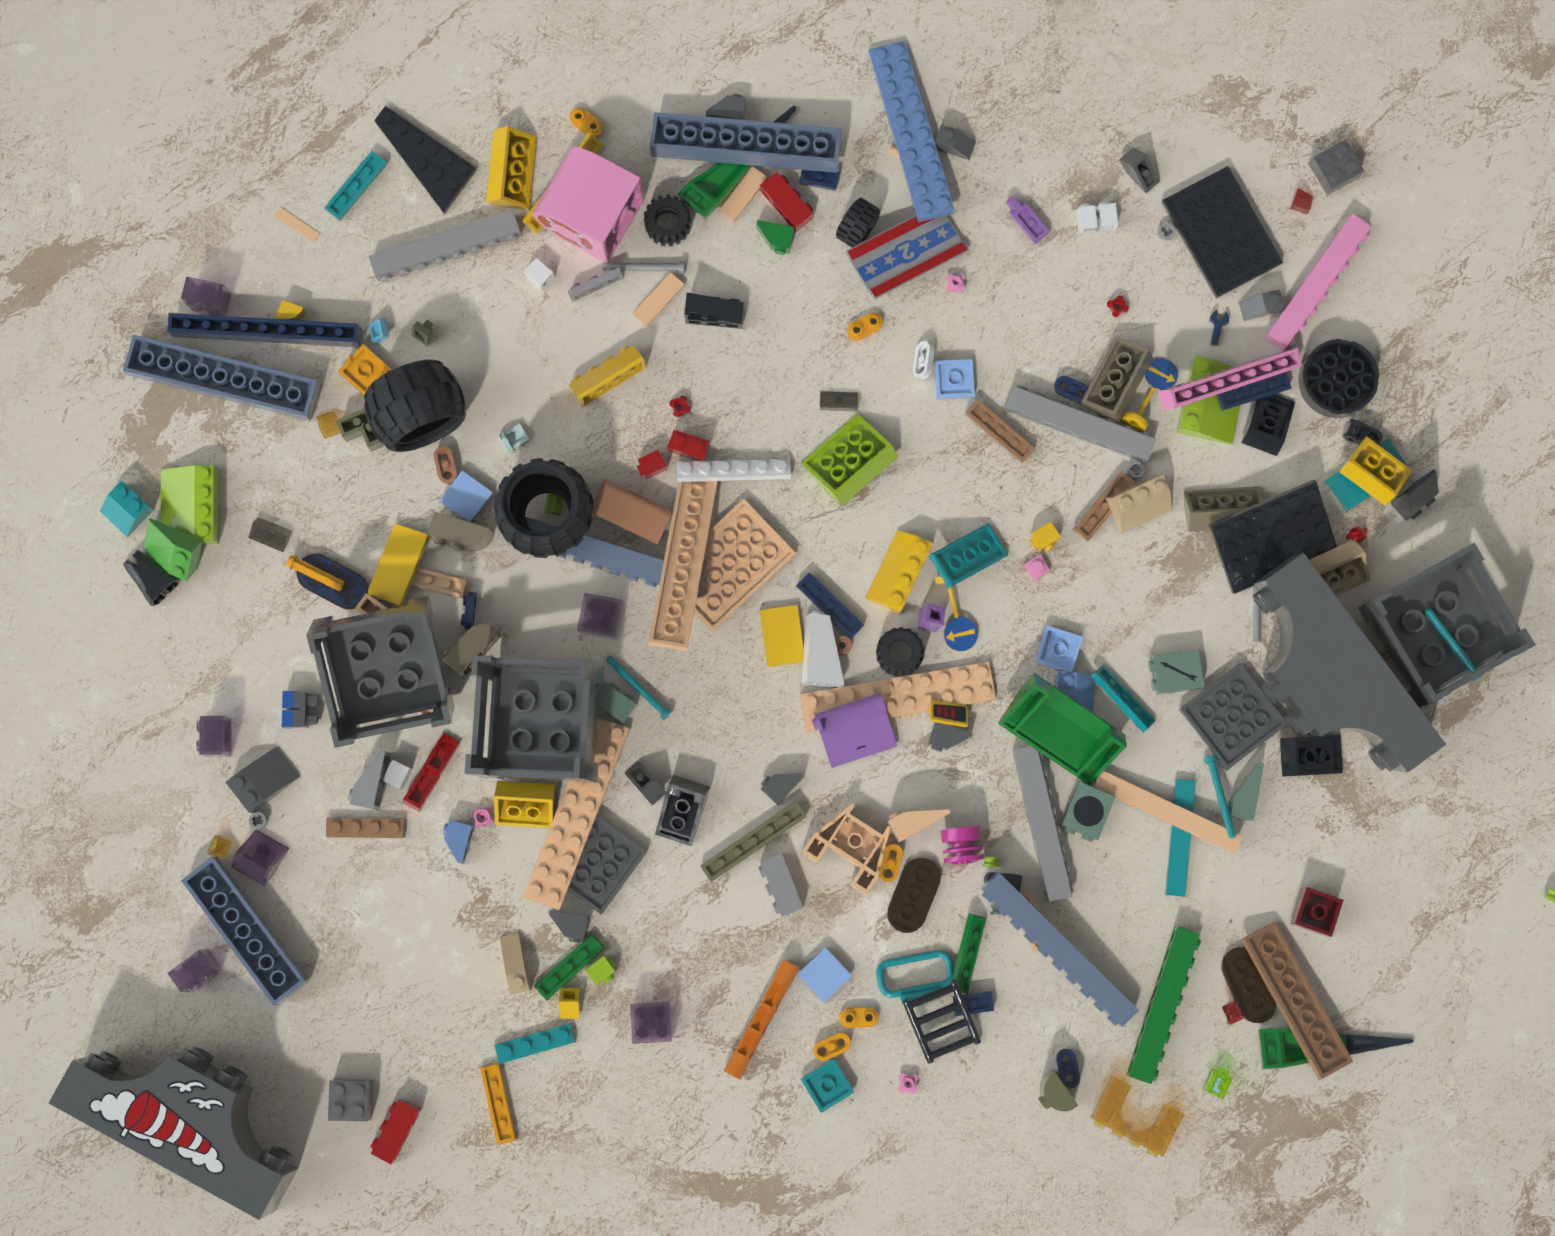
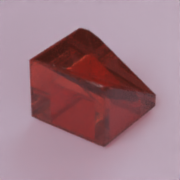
(1301, 201)
(1232, 1012)

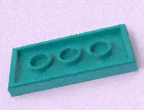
(1347, 491)
(968, 555)

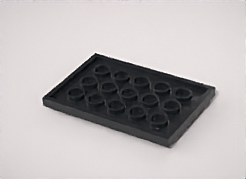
(1222, 232)
(1270, 533)

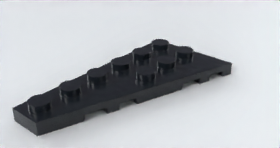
(432, 163)

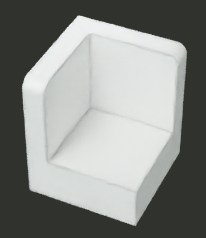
(539, 274)
(397, 774)

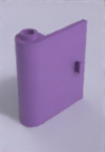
(855, 730)

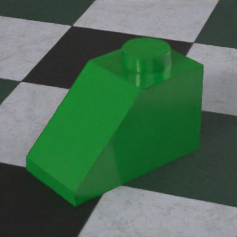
(776, 236)

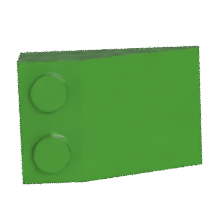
(172, 549)

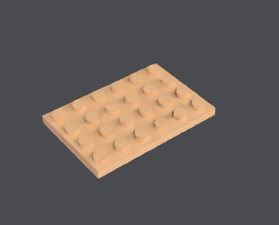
(737, 562)

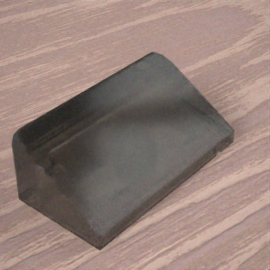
(838, 401)
(270, 534)

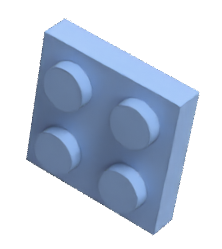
(954, 379)
(1058, 649)

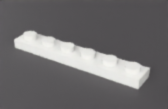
(733, 470)

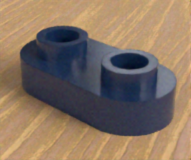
(1073, 388)
(470, 602)
(1067, 1068)

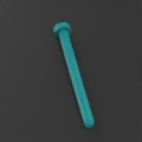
(1452, 642)
(639, 688)
(1210, 761)

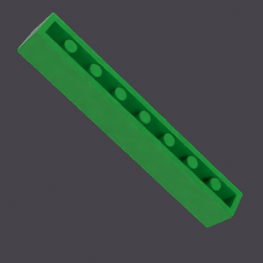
(1163, 1005)

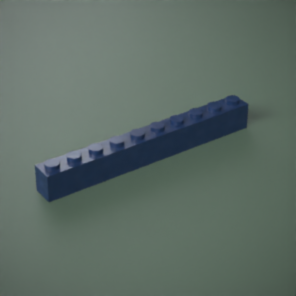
(264, 330)

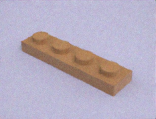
(999, 431)
(1100, 510)
(365, 828)

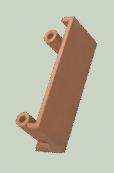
(631, 511)

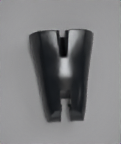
(150, 578)

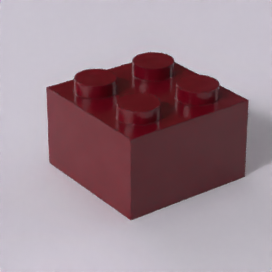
(1316, 911)

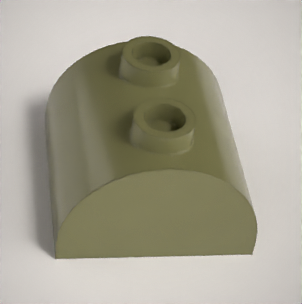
(1055, 1094)

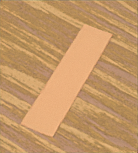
(297, 224)

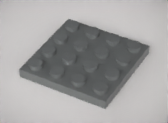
(1233, 716)
(604, 865)

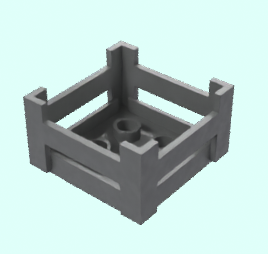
(1419, 647)
(381, 670)
(538, 719)

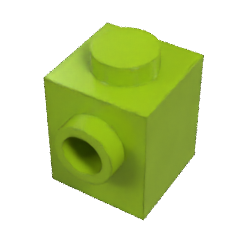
(602, 970)

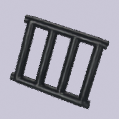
(960, 1004)

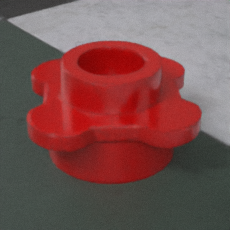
(1119, 300)
(680, 401)
(1357, 534)

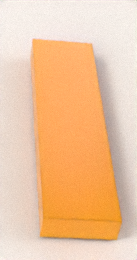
(498, 1103)

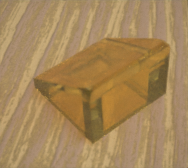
(328, 424)
(219, 846)

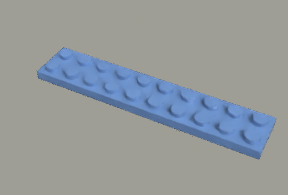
(911, 131)

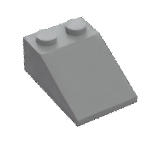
(369, 787)

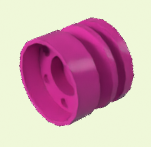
(962, 844)

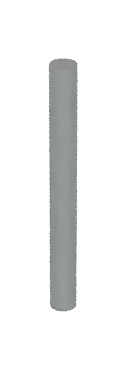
(1256, 620)

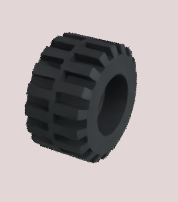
(667, 205)
(858, 222)
(908, 637)

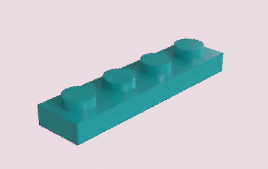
(355, 186)
(1123, 698)
(534, 1043)

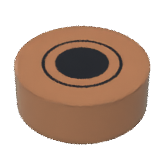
(843, 645)

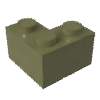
(356, 425)

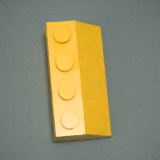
(511, 168)
(607, 375)
(899, 571)

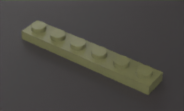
(753, 841)

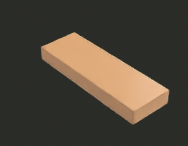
(743, 194)
(658, 299)
(440, 583)

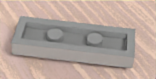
(595, 283)

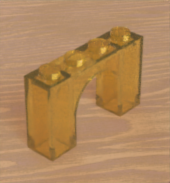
(1109, 1114)

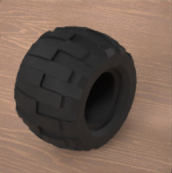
(414, 405)
(533, 480)

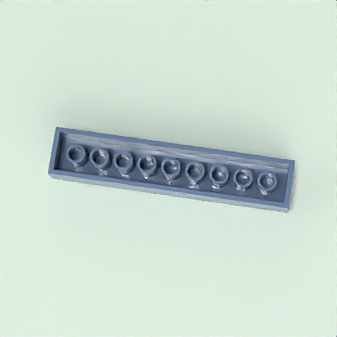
(746, 142)
(221, 377)

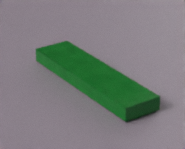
(968, 951)
(569, 967)

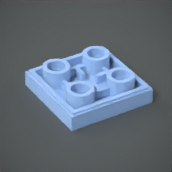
(466, 497)
(824, 975)

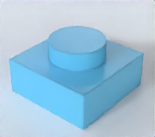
(378, 330)

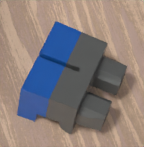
(298, 718)

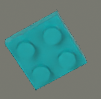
(827, 1085)

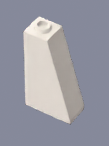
(820, 653)

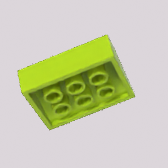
(1205, 417)
(850, 459)
(192, 501)

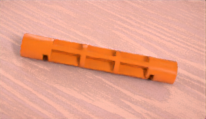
(755, 1030)

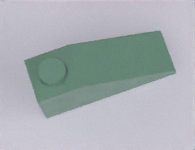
(1244, 800)

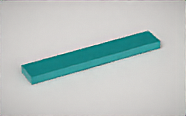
(1179, 842)

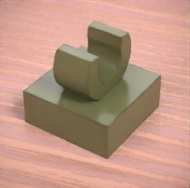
(423, 331)

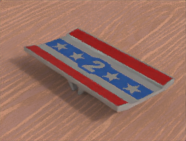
(905, 253)

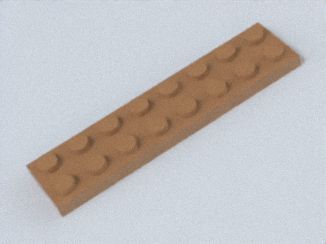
(1297, 1000)

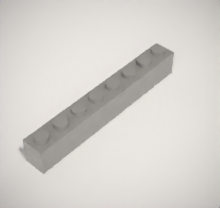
(444, 246)
(1080, 424)
(1042, 823)

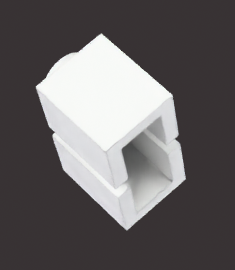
(1106, 217)

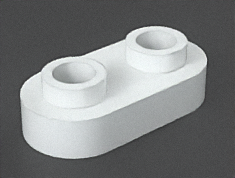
(923, 360)

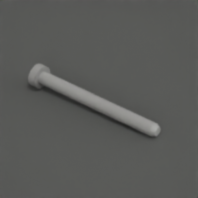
(647, 266)

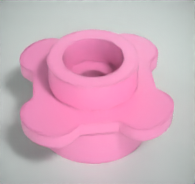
(955, 287)
(477, 813)
(908, 1078)

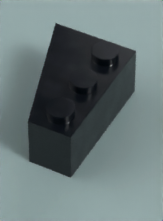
(713, 311)

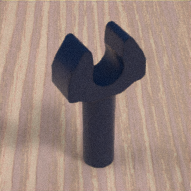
(1217, 326)

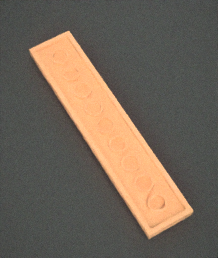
(683, 565)
(908, 693)
(575, 821)

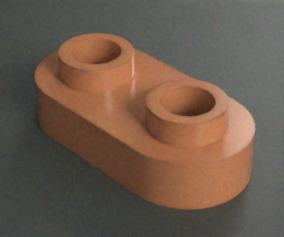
(445, 466)

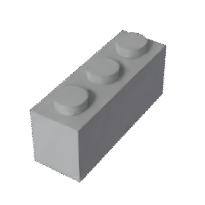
(780, 885)

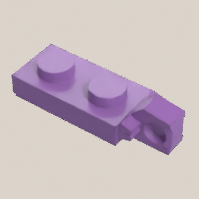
(1027, 220)

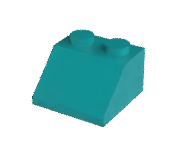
(125, 508)

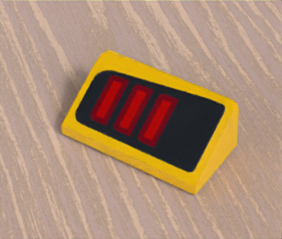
(948, 713)

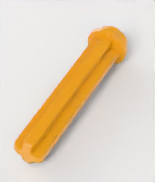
(315, 573)

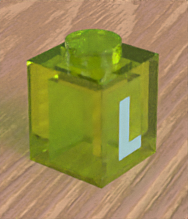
(1218, 1082)

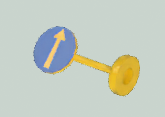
(1159, 375)
(960, 632)

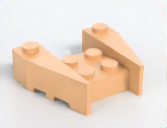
(853, 842)

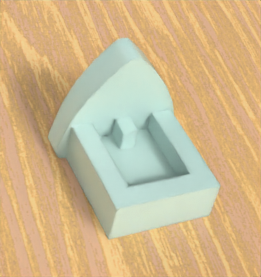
(514, 438)

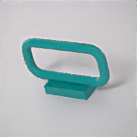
(919, 990)

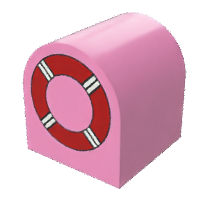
(590, 203)

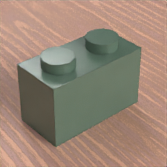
(616, 703)

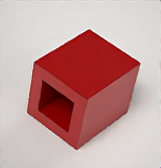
(651, 464)

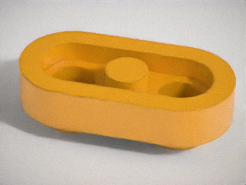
(584, 123)
(865, 326)
(891, 863)
(858, 1017)
(831, 1045)

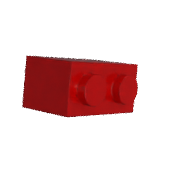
(688, 446)

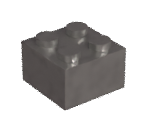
(1336, 167)
(350, 1100)

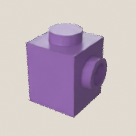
(931, 617)

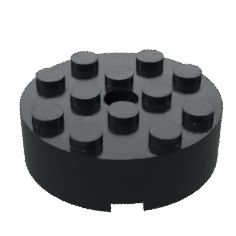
(1329, 395)

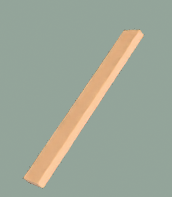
(1168, 812)

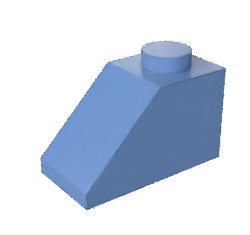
(458, 839)

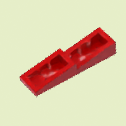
(431, 772)

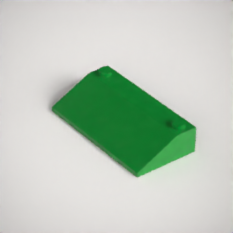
(1063, 729)

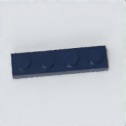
(1254, 391)
(830, 605)

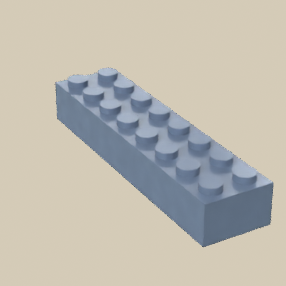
(245, 931)

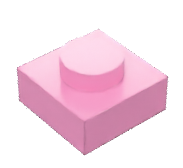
(1036, 567)

